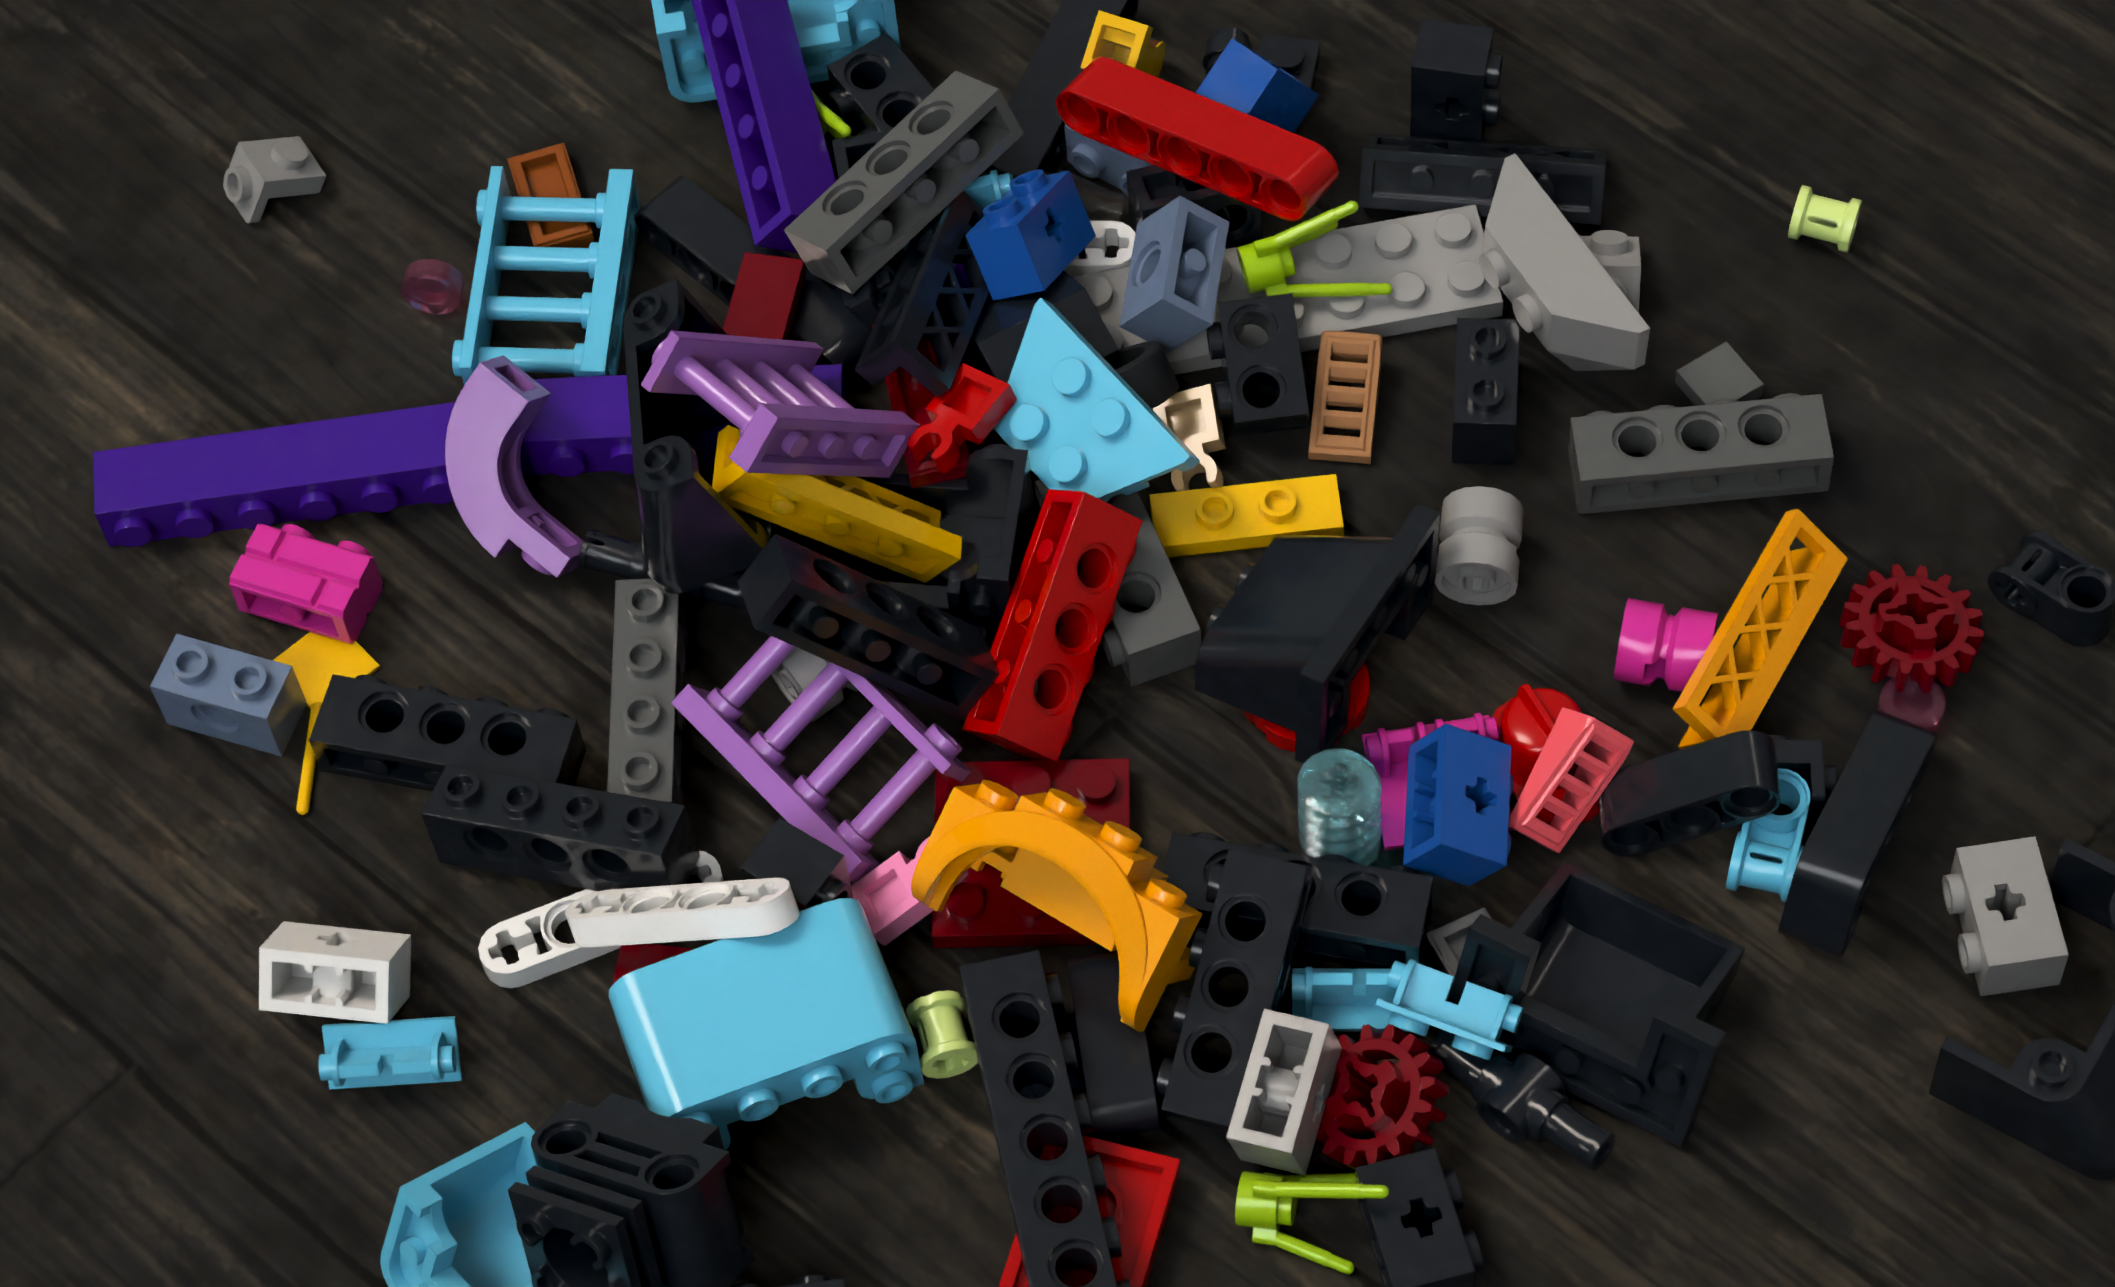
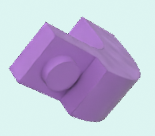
(487, 474)

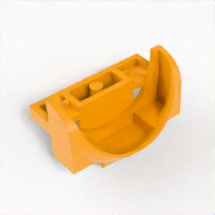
(1073, 871)

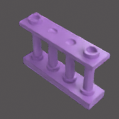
(782, 410)
(804, 799)

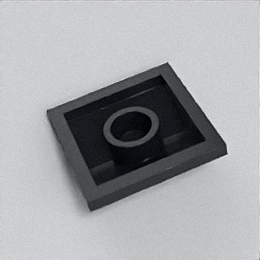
(1005, 320)

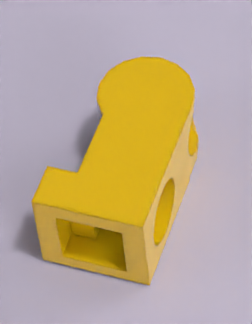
(1126, 43)

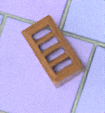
(1349, 359)

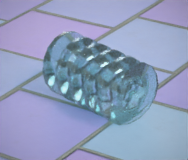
(1339, 806)

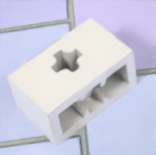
(334, 972)

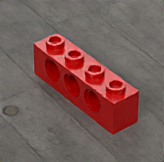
(1026, 643)

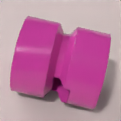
(1662, 644)

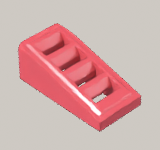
(1594, 772)

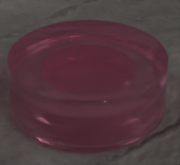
(432, 286)
(1913, 704)

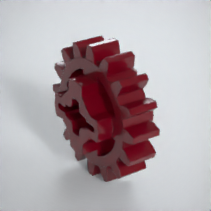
(1911, 628)
(1381, 1098)

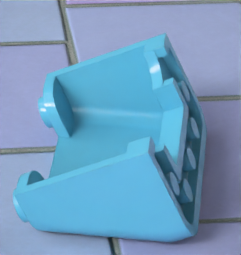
(460, 1222)

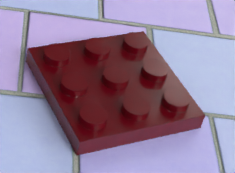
(979, 908)

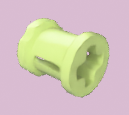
(1824, 218)
(942, 1034)

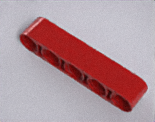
(1197, 138)

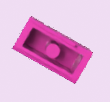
(306, 582)

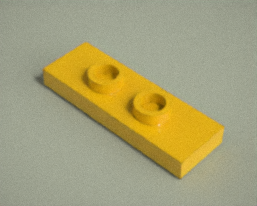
(1245, 514)

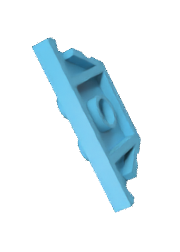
(1082, 417)

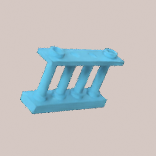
(605, 261)

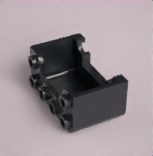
(990, 515)

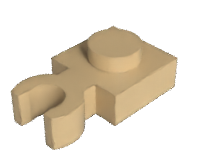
(1195, 420)

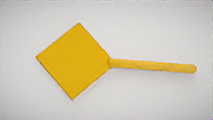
(314, 663)

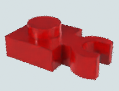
(962, 413)

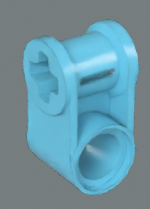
(1771, 845)

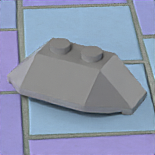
(1557, 280)

